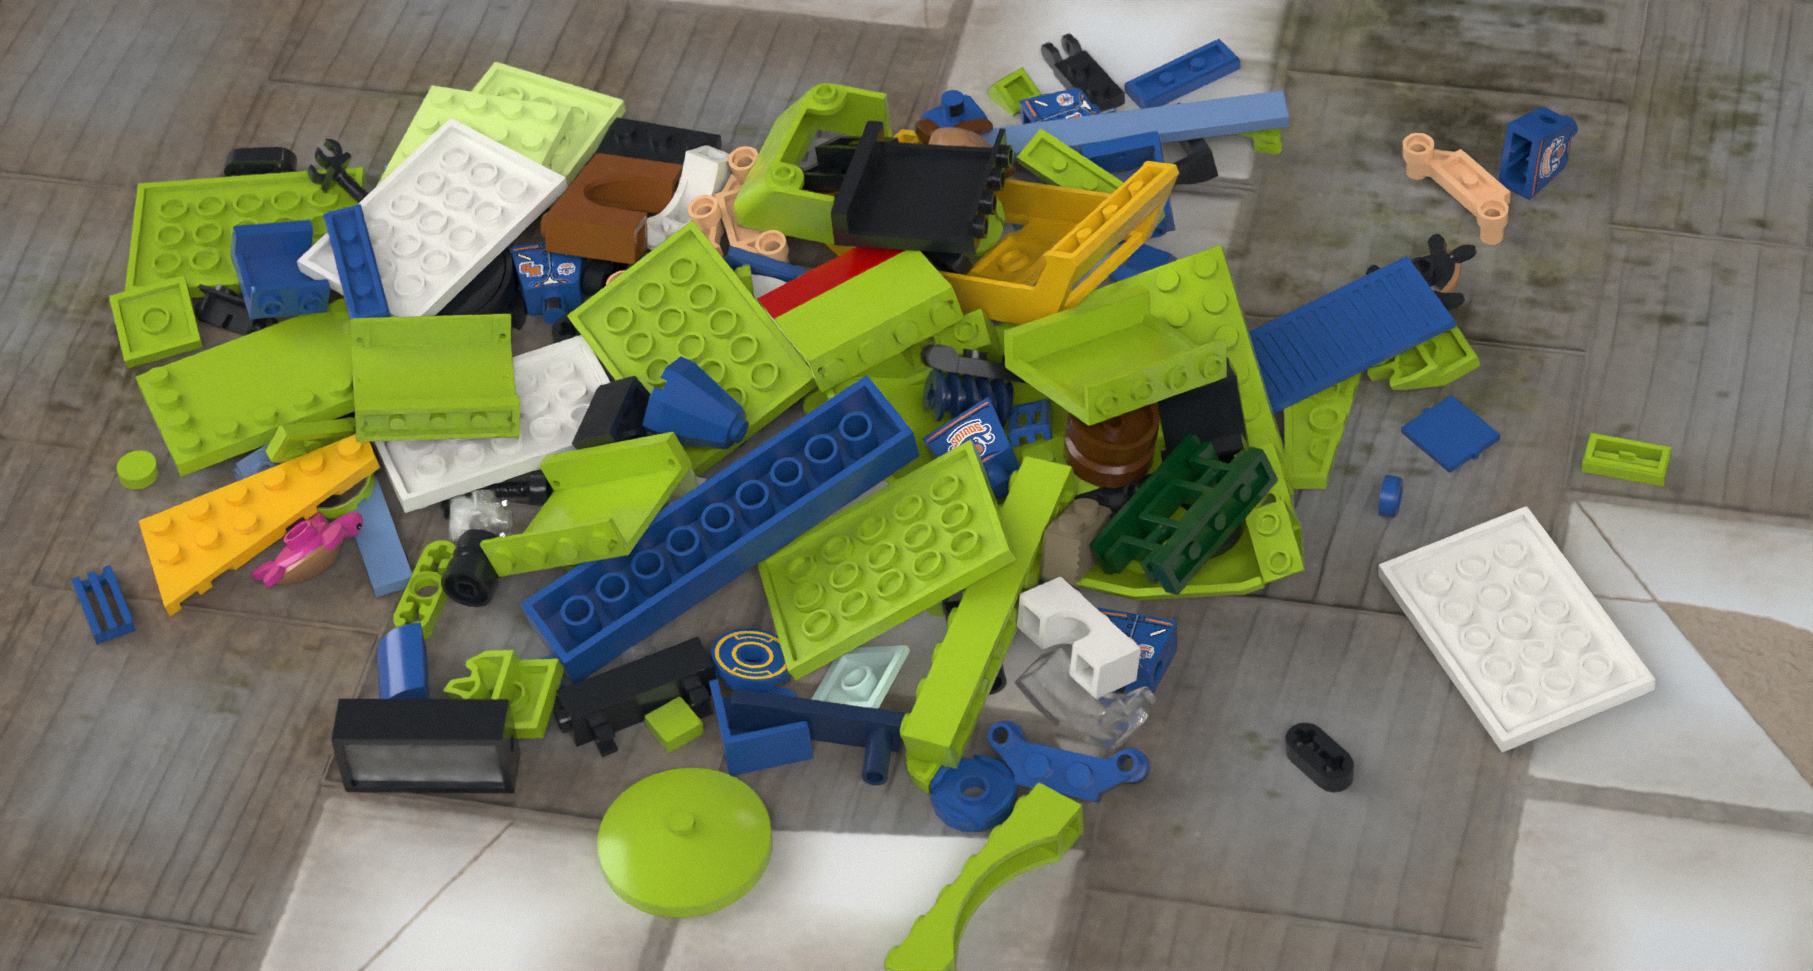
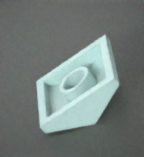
(862, 676)

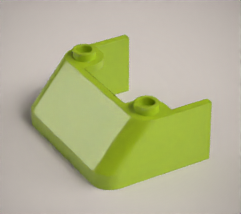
(773, 188)

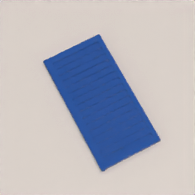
(1347, 332)

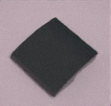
(832, 163)

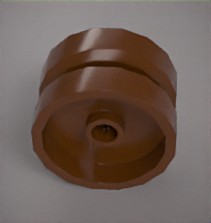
(1113, 449)

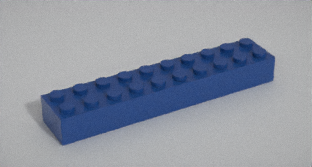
(722, 529)

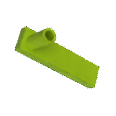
(1064, 167)

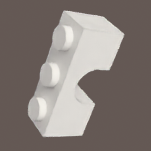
(1101, 653)

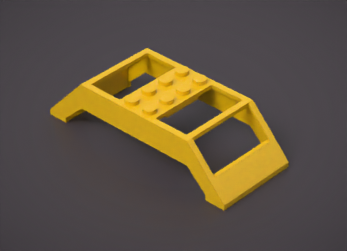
(1059, 244)

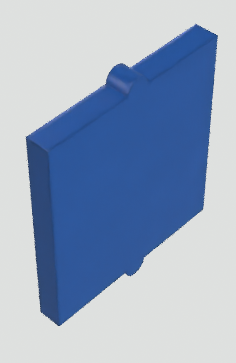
(1450, 433)

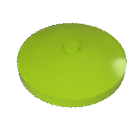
(685, 842)

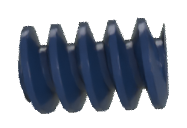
(958, 394)

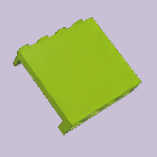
(1110, 357)

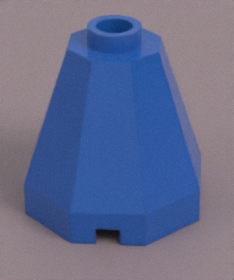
(694, 409)

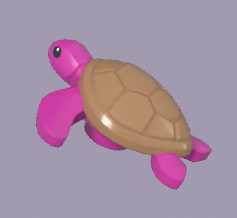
(309, 549)

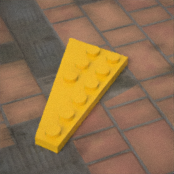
(239, 521)

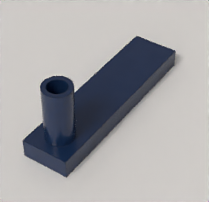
(827, 722)

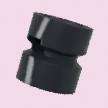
(469, 574)

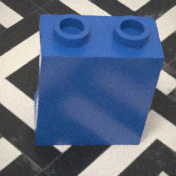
(269, 270)

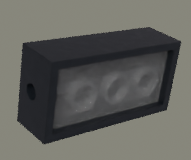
(426, 745)

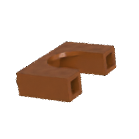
(592, 212)

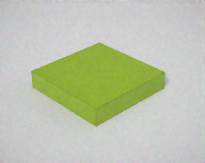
(156, 321)

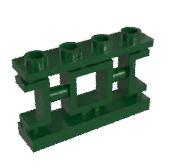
(1215, 513)

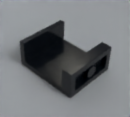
(1211, 413)

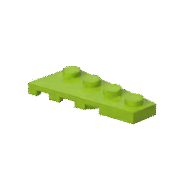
(1315, 433)

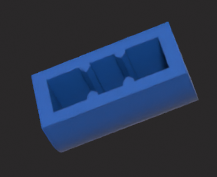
(403, 664)

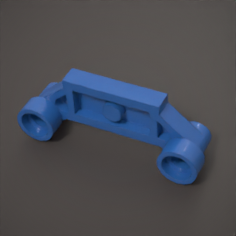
(1064, 770)

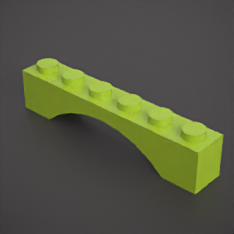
(1032, 836)

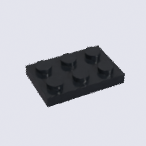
(653, 141)

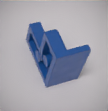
(761, 748)

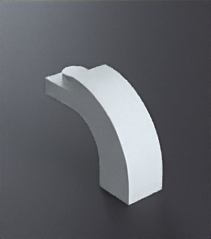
(703, 173)

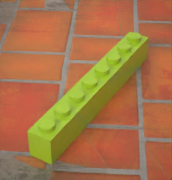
(985, 620)

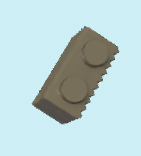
(1068, 540)

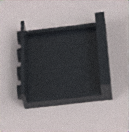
(919, 194)

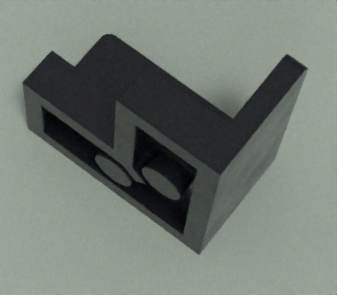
(614, 414)

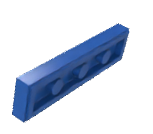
(356, 263)

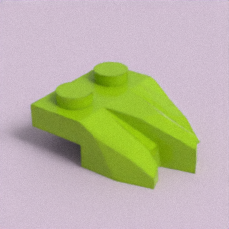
(1428, 363)
(526, 684)

